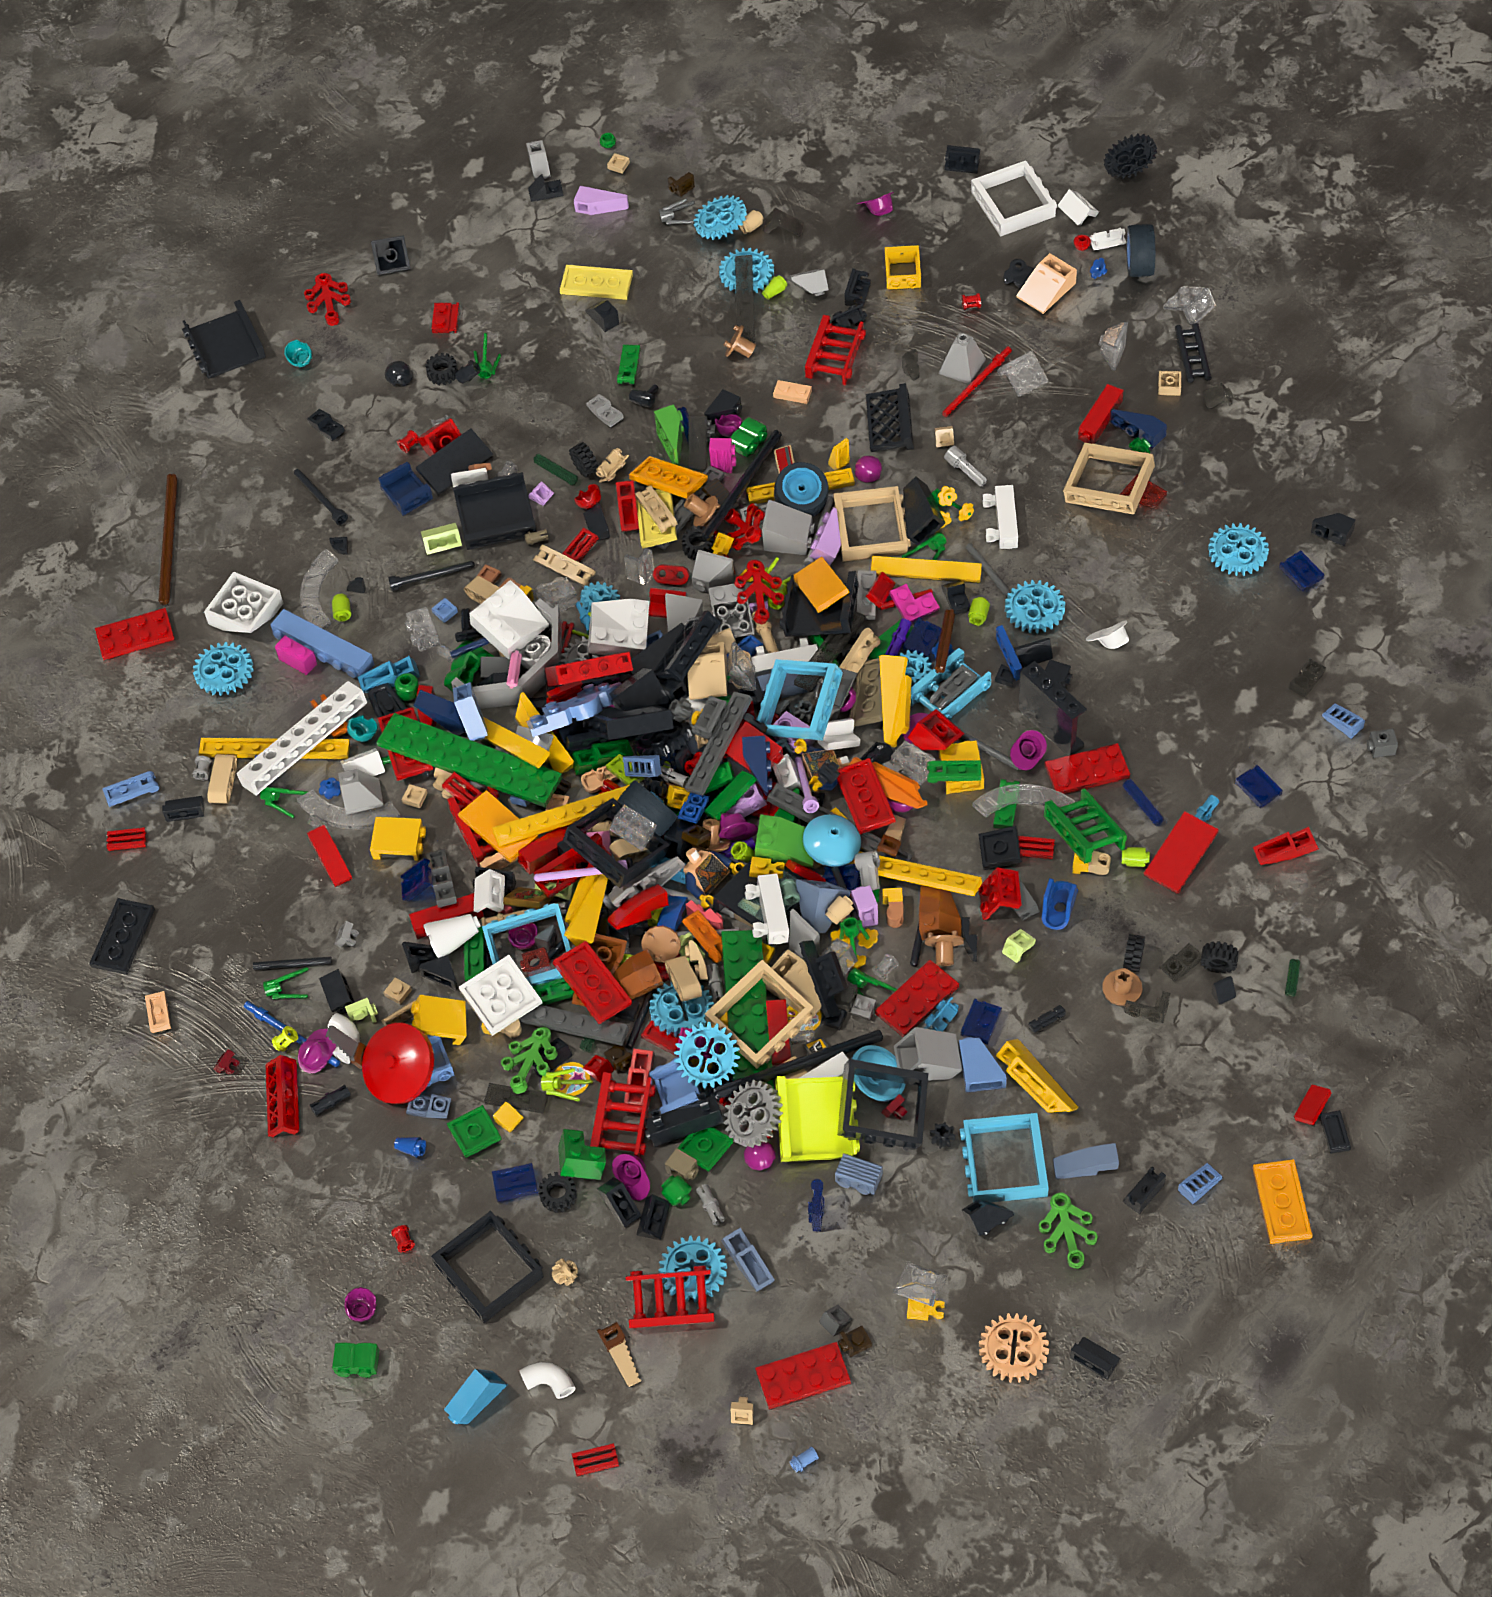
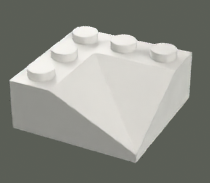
(243, 605)
(508, 619)
(618, 627)

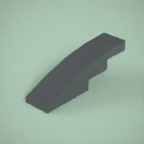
(441, 878)

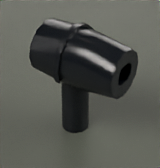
(467, 372)
(644, 398)

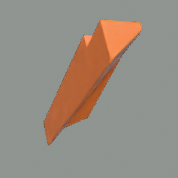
(897, 786)

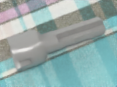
(957, 459)

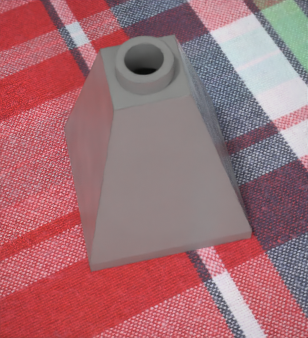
(963, 359)
(681, 608)

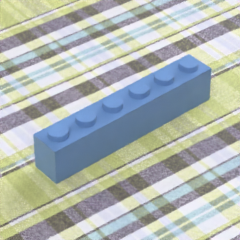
(325, 645)

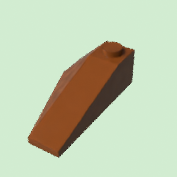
(938, 913)
(610, 952)
(638, 975)

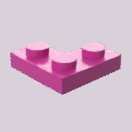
(913, 608)

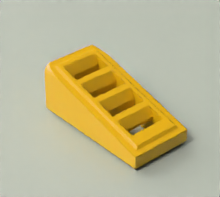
(840, 455)

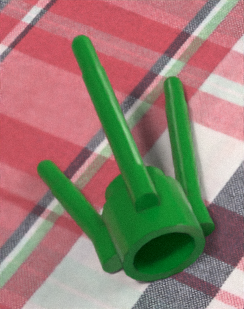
(485, 365)
(935, 543)
(272, 794)
(860, 979)
(274, 986)

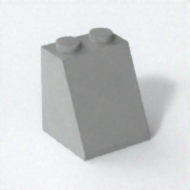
(786, 529)
(929, 1053)

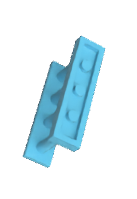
(932, 679)

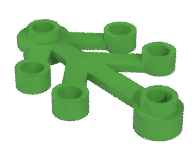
(539, 1038)
(1067, 1227)

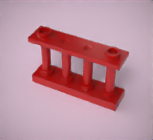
(821, 340)
(471, 838)
(606, 1104)
(660, 1316)

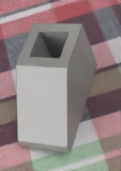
(538, 159)

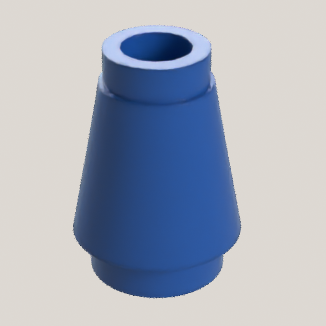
(411, 1145)

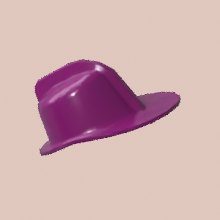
(881, 205)
(1028, 750)
(736, 827)
(315, 1052)
(632, 1172)

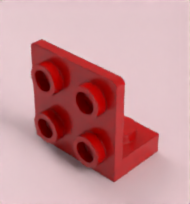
(998, 890)

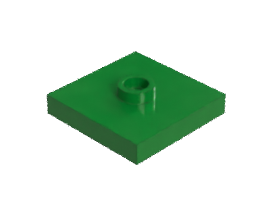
(474, 1131)
(706, 1146)

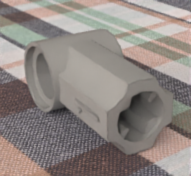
(867, 865)

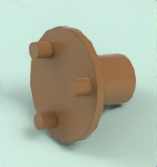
(739, 343)
(702, 509)
(716, 843)
(661, 943)
(944, 947)
(1122, 986)

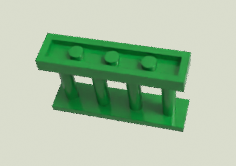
(1075, 838)

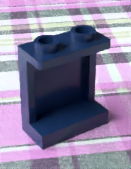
(404, 488)

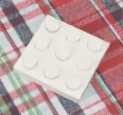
(500, 995)

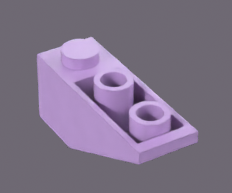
(597, 201)
(828, 538)

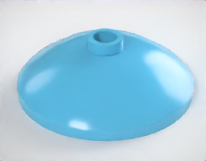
(830, 848)
(876, 1088)

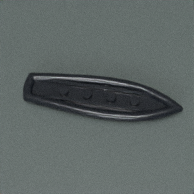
(385, 702)

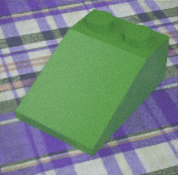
(669, 431)
(781, 841)

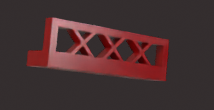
(565, 862)
(285, 1095)

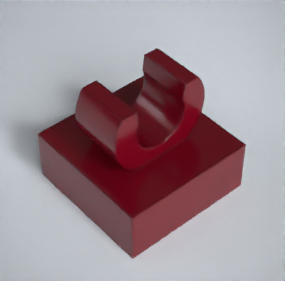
(224, 1061)
(895, 1108)

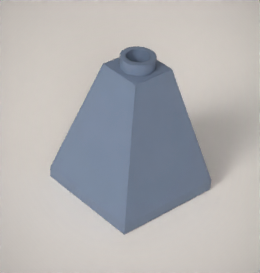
(815, 899)

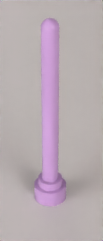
(809, 803)
(571, 873)

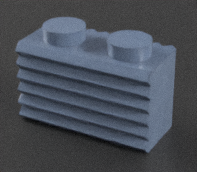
(858, 1174)

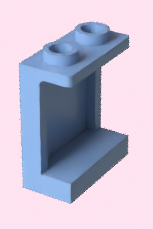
(442, 1067)
(673, 1088)

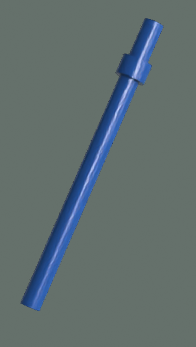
(262, 1014)

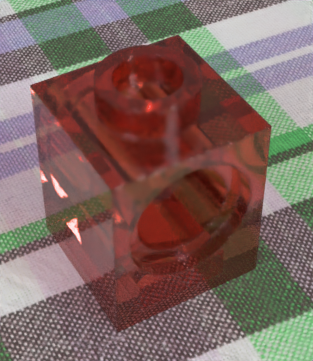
(543, 966)

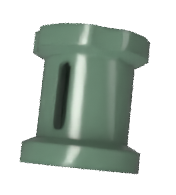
(789, 891)

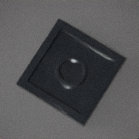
(1000, 848)

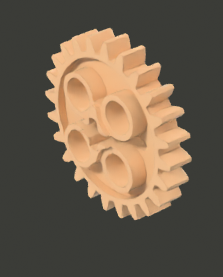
(993, 1345)

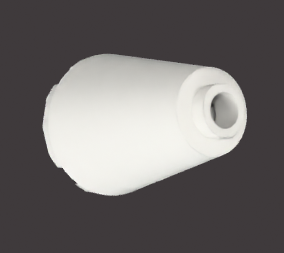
(451, 933)

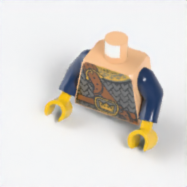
(813, 759)
(705, 872)

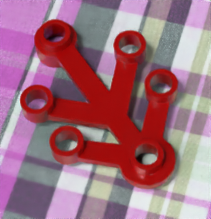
(324, 281)
(752, 533)
(759, 588)

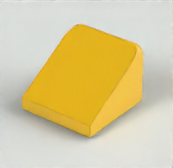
(507, 1117)

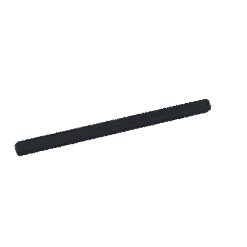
(741, 485)
(799, 1063)

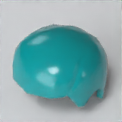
(298, 353)
(361, 728)

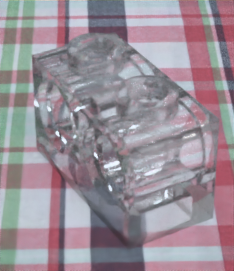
(421, 625)
(912, 764)
(633, 827)

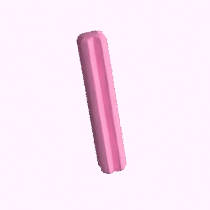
(514, 669)

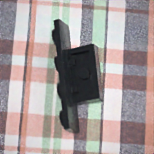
(826, 976)

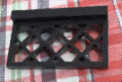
(904, 419)
(687, 647)

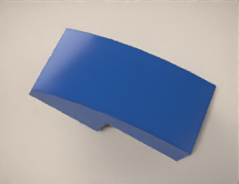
(693, 808)
(671, 914)

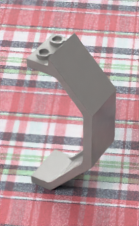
(534, 679)

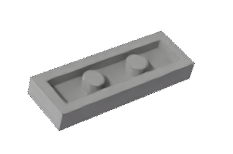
(864, 605)

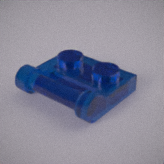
(816, 1207)

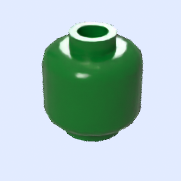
(406, 686)
(676, 1190)

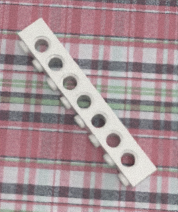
(301, 738)

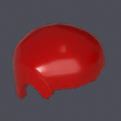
(589, 498)

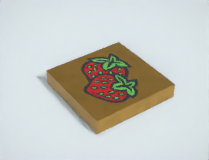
(526, 898)

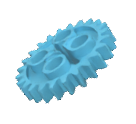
(720, 217)
(762, 269)
(1238, 549)
(1034, 611)
(223, 668)
(664, 1013)
(688, 1049)
(692, 1251)

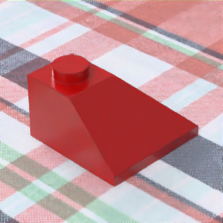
(439, 436)
(935, 732)

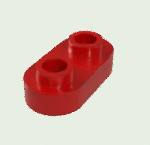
(671, 574)

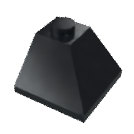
(390, 255)

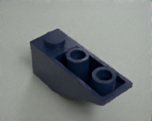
(1140, 426)
(441, 711)
(755, 756)

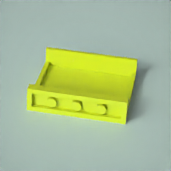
(812, 1118)

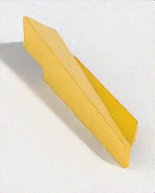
(895, 697)
(559, 757)
(585, 909)
(1034, 1078)

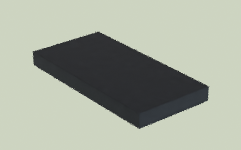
(453, 458)
(122, 936)

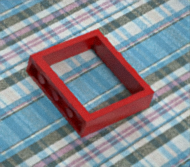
(588, 669)

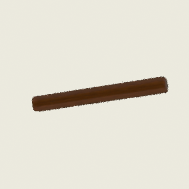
(944, 641)

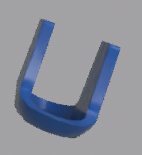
(1055, 893)

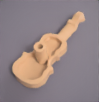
(593, 780)

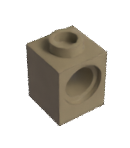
(682, 1164)

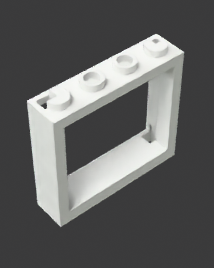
(1019, 221)

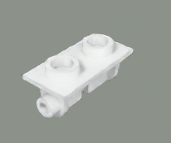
(1105, 240)

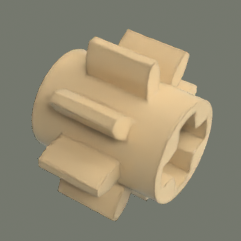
(564, 1272)

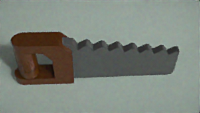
(347, 1044)

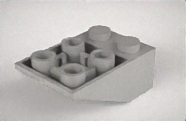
(729, 611)

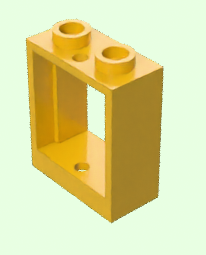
(909, 255)

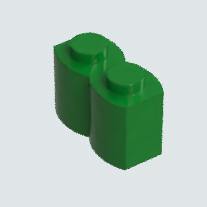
(749, 436)
(463, 669)
(355, 1359)

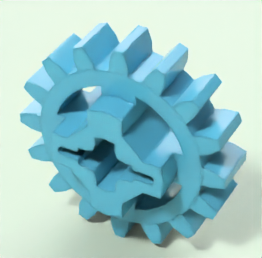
(597, 593)
(915, 665)

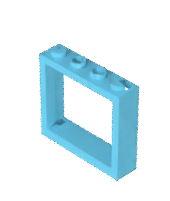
(824, 705)
(513, 921)
(1005, 1123)

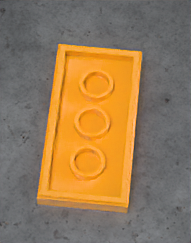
(668, 477)
(820, 584)
(487, 813)
(1282, 1201)

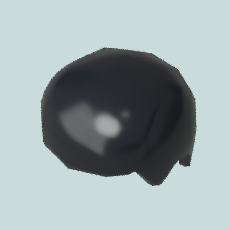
(398, 373)

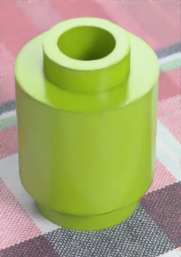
(341, 607)
(978, 611)
(1135, 856)

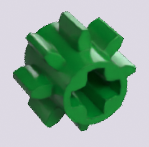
(1140, 445)

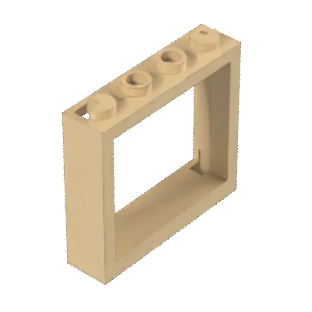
(871, 497)
(1103, 499)
(739, 991)

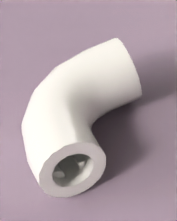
(347, 1027)
(548, 1374)

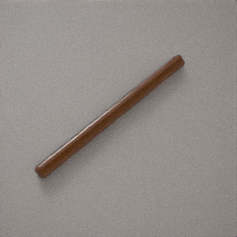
(167, 543)

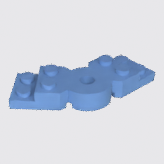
(583, 706)

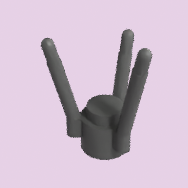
(666, 213)

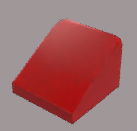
(597, 1066)

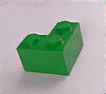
(578, 1159)

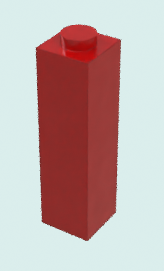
(1100, 414)
(541, 850)
(464, 906)

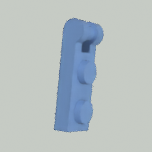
(130, 788)

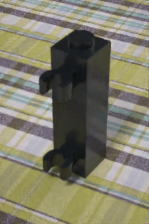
(683, 1120)

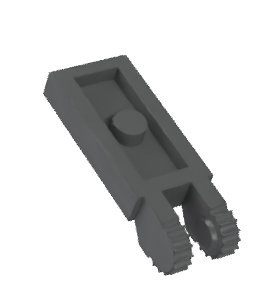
(953, 686)

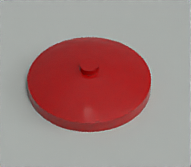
(398, 1063)

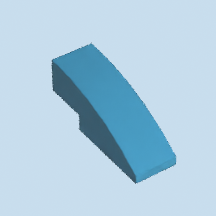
(387, 673)

